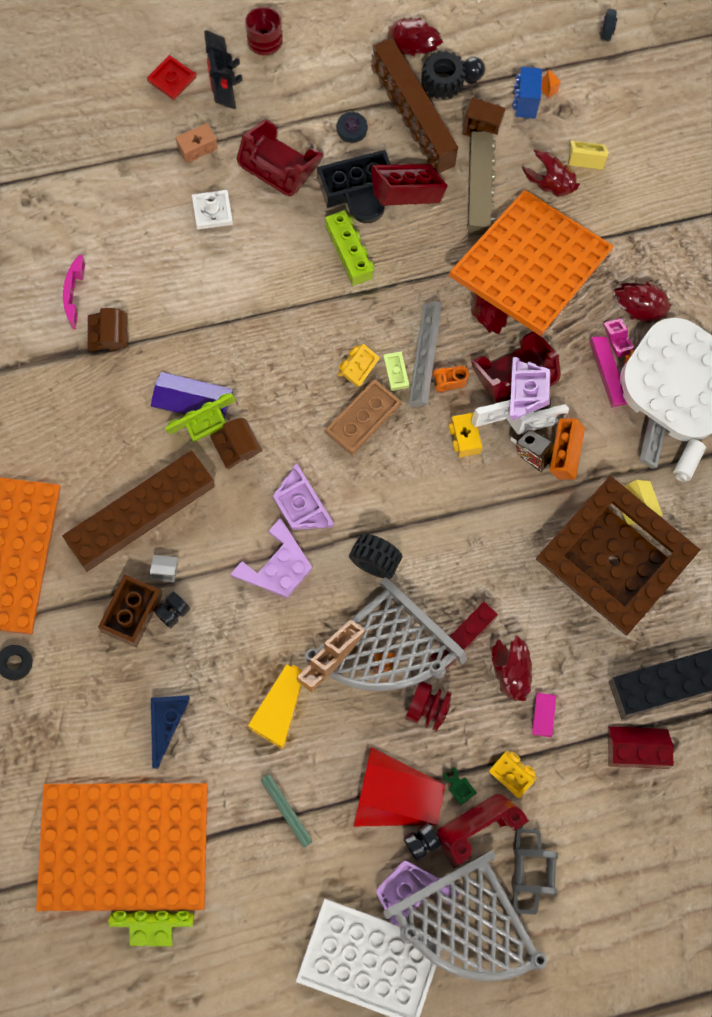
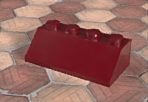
(407, 184)

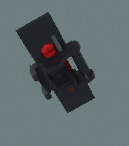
(220, 70)

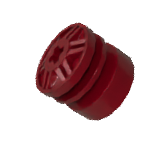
(264, 30)
(428, 706)

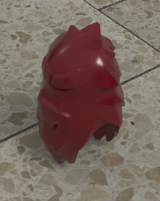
(414, 36)
(559, 177)
(643, 301)
(487, 314)
(513, 668)

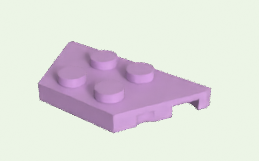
(529, 388)
(300, 503)

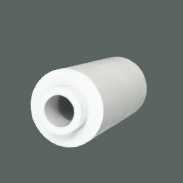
(689, 460)

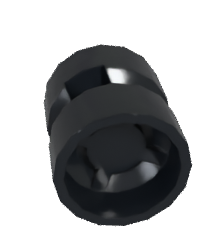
(178, 607)
(422, 841)

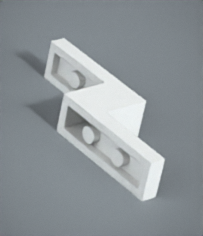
(531, 421)

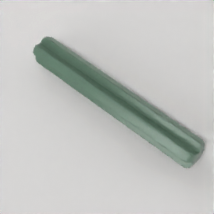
(286, 811)

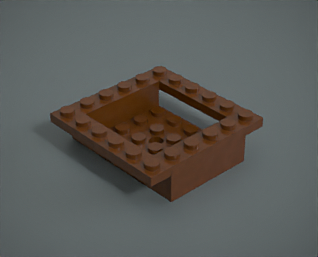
(595, 533)

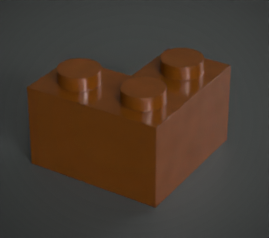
(483, 117)

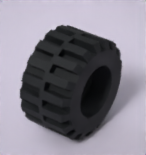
(443, 63)
(375, 556)

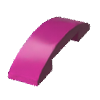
(75, 272)

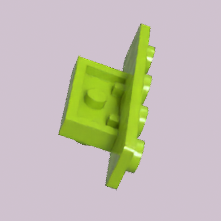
(203, 421)
(151, 928)

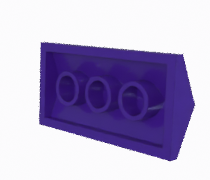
(185, 394)

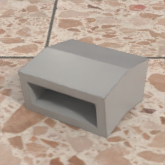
(163, 568)

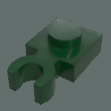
(460, 789)

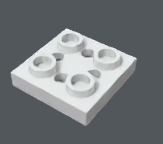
(211, 203)

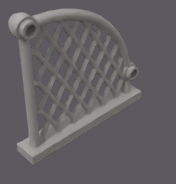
(392, 592)
(482, 865)

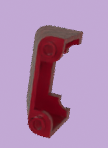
(274, 161)
(497, 376)
(457, 831)

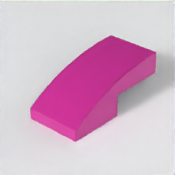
(618, 337)
(544, 715)

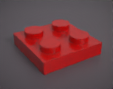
(171, 77)

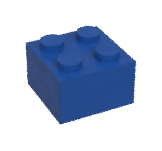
(527, 92)

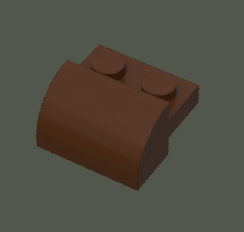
(107, 330)
(236, 442)

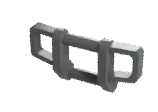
(519, 871)

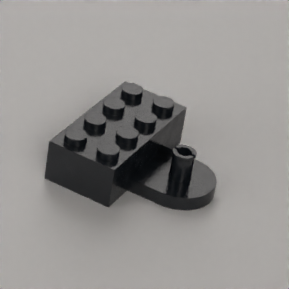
(352, 183)

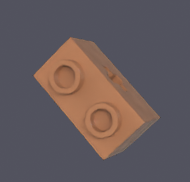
(196, 143)

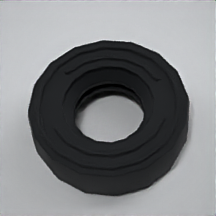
(25, 667)

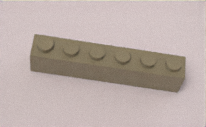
(480, 183)

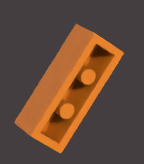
(567, 449)

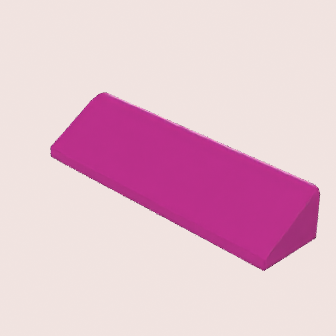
(608, 370)

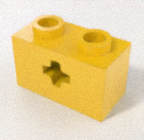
(465, 446)

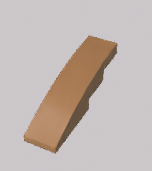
(331, 656)

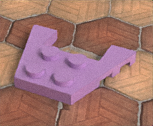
(283, 570)
(405, 882)

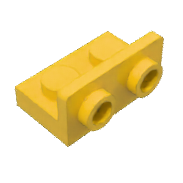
(358, 364)
(513, 773)

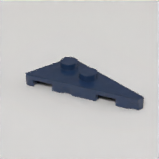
(165, 718)

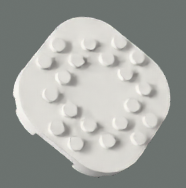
(672, 378)

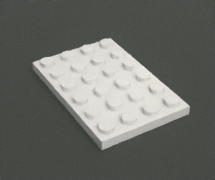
(366, 962)

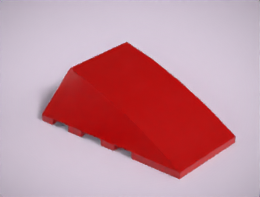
(397, 794)

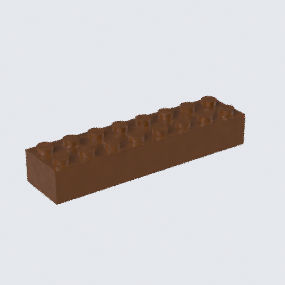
(414, 106)
(139, 511)

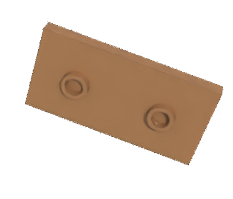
(363, 417)

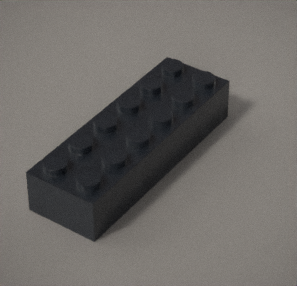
(663, 684)

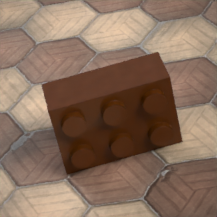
(130, 611)

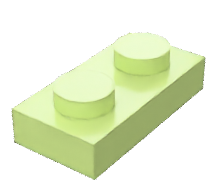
(396, 371)

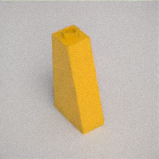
(277, 710)

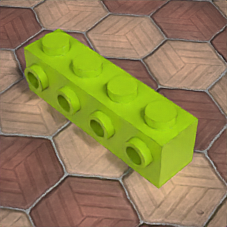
(349, 247)

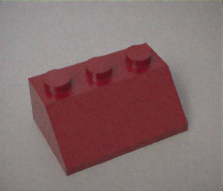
(640, 748)

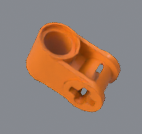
(449, 379)

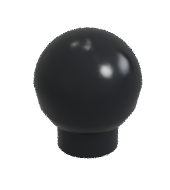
(474, 69)

